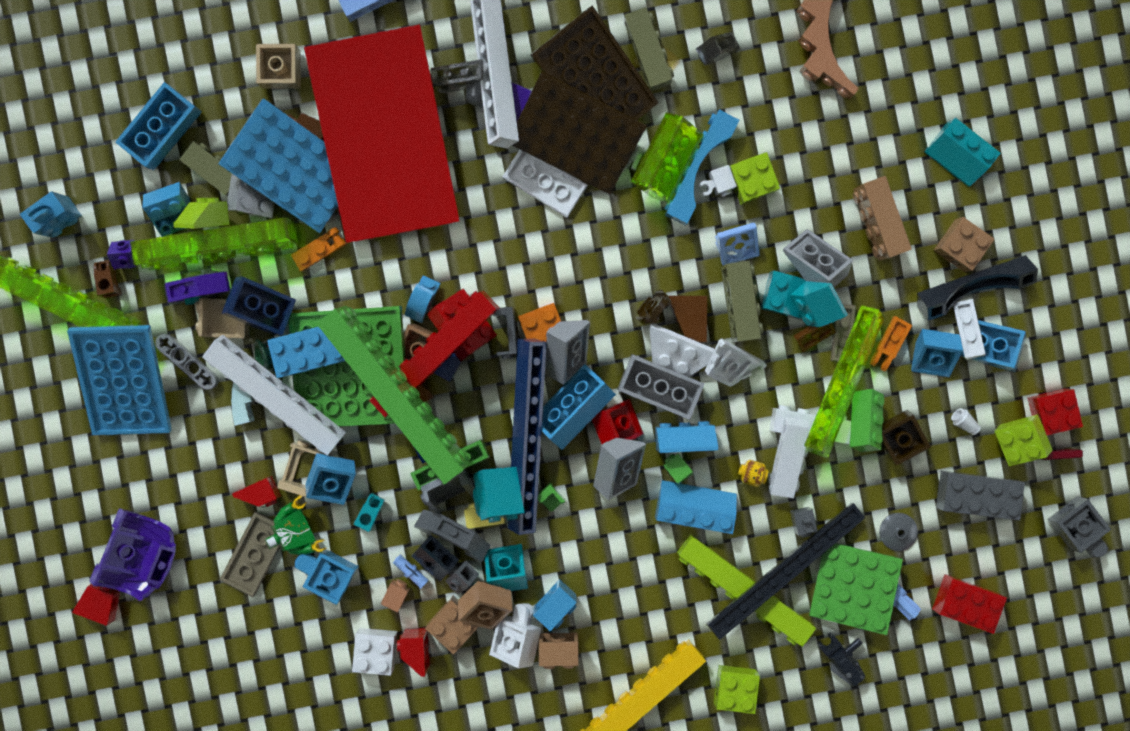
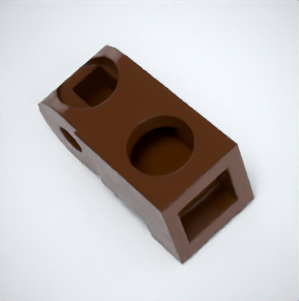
(106, 280)

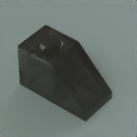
(717, 48)

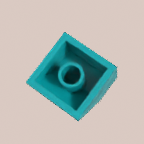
(818, 303)
(506, 567)

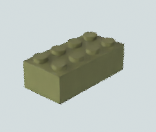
(741, 301)

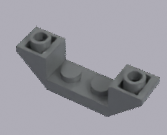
(453, 532)

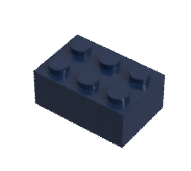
(258, 306)

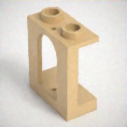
(287, 482)

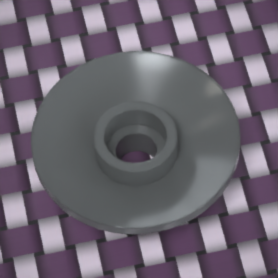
(889, 531)

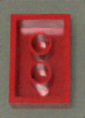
(446, 310)
(969, 603)

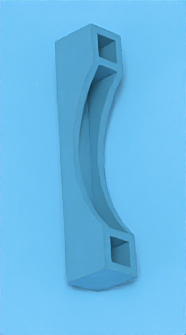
(720, 131)

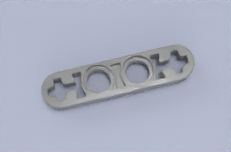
(185, 364)

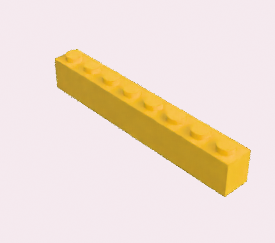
(650, 690)

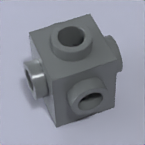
(462, 577)

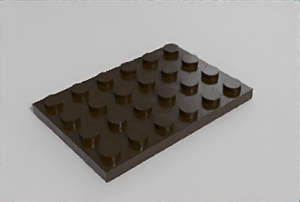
(594, 63)
(577, 133)

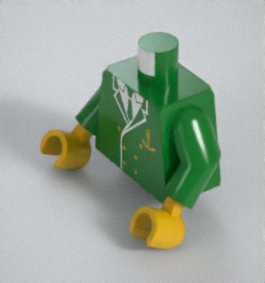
(293, 531)

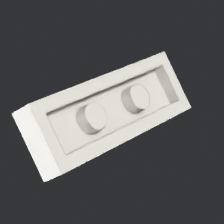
(969, 329)

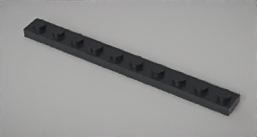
(785, 571)

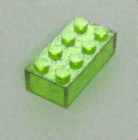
(667, 157)

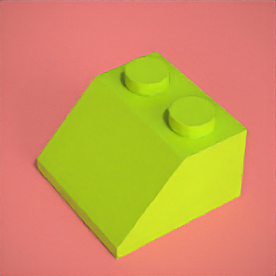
(203, 213)

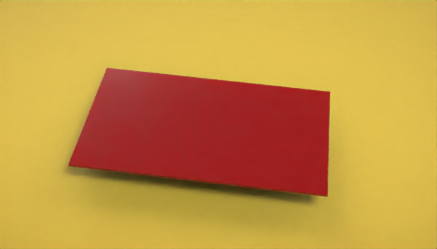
(382, 133)

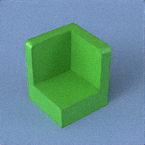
(550, 497)

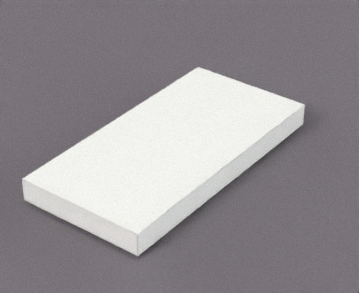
(545, 182)

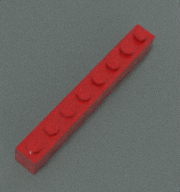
(446, 341)

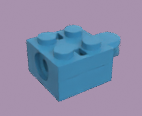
(51, 215)
(327, 574)

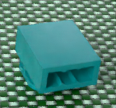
(497, 494)

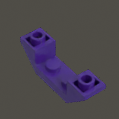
(196, 286)

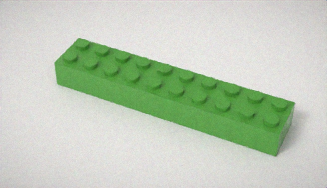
(394, 393)

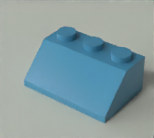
(686, 437)

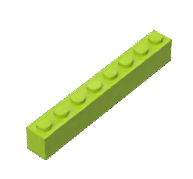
(736, 582)

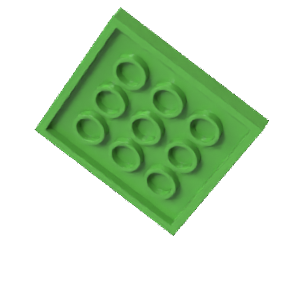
(856, 588)

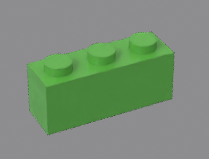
(867, 420)

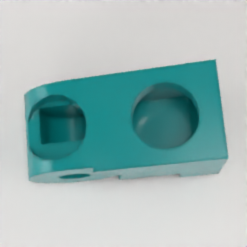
(369, 512)

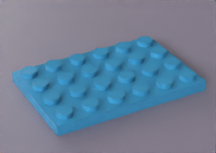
(284, 165)
(120, 379)

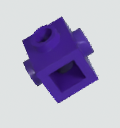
(121, 254)

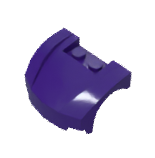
(136, 555)

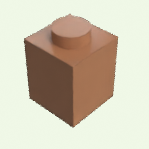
(395, 595)

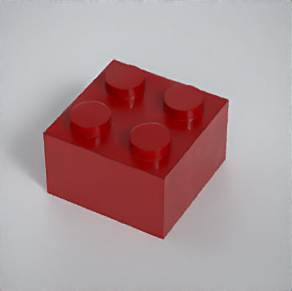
(1056, 410)

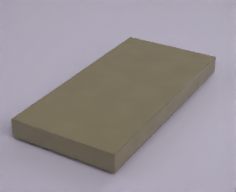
(251, 557)

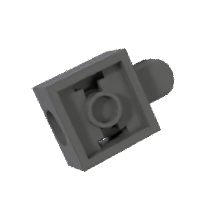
(1081, 527)

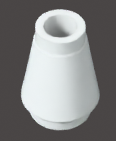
(965, 421)

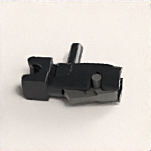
(842, 660)

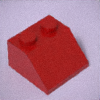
(617, 422)
(415, 649)

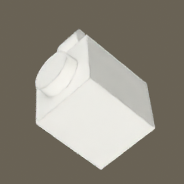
(721, 181)

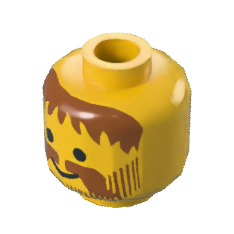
(753, 473)

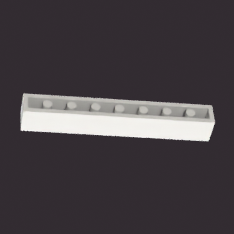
(496, 82)
(273, 394)

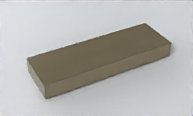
(843, 329)

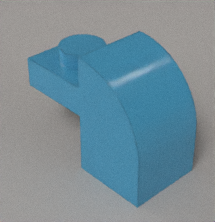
(421, 299)

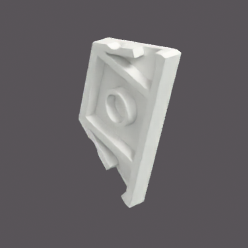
(678, 351)
(731, 364)

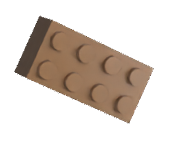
(881, 218)

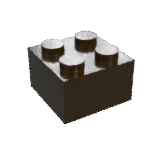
(903, 437)

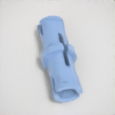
(410, 571)

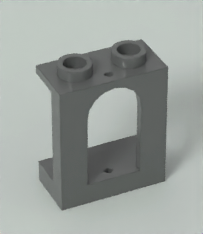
(509, 313)

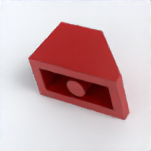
(259, 493)

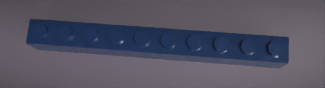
(528, 428)

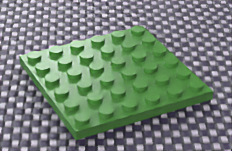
(337, 388)

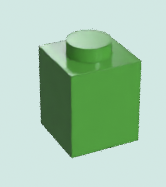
(677, 468)

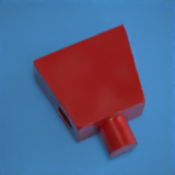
(98, 604)

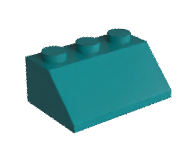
(962, 152)

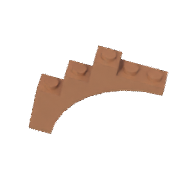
(816, 39)

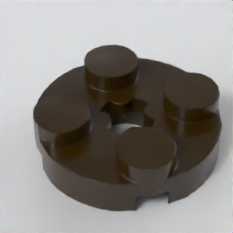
(652, 307)

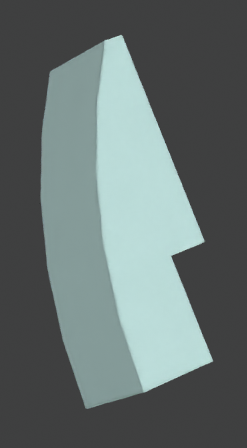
(241, 406)

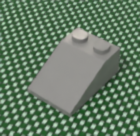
(817, 259)

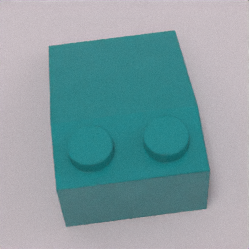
(778, 294)

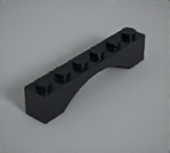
(1010, 274)

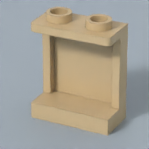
(214, 324)

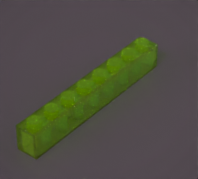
(844, 381)

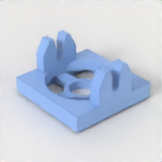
(752, 251)

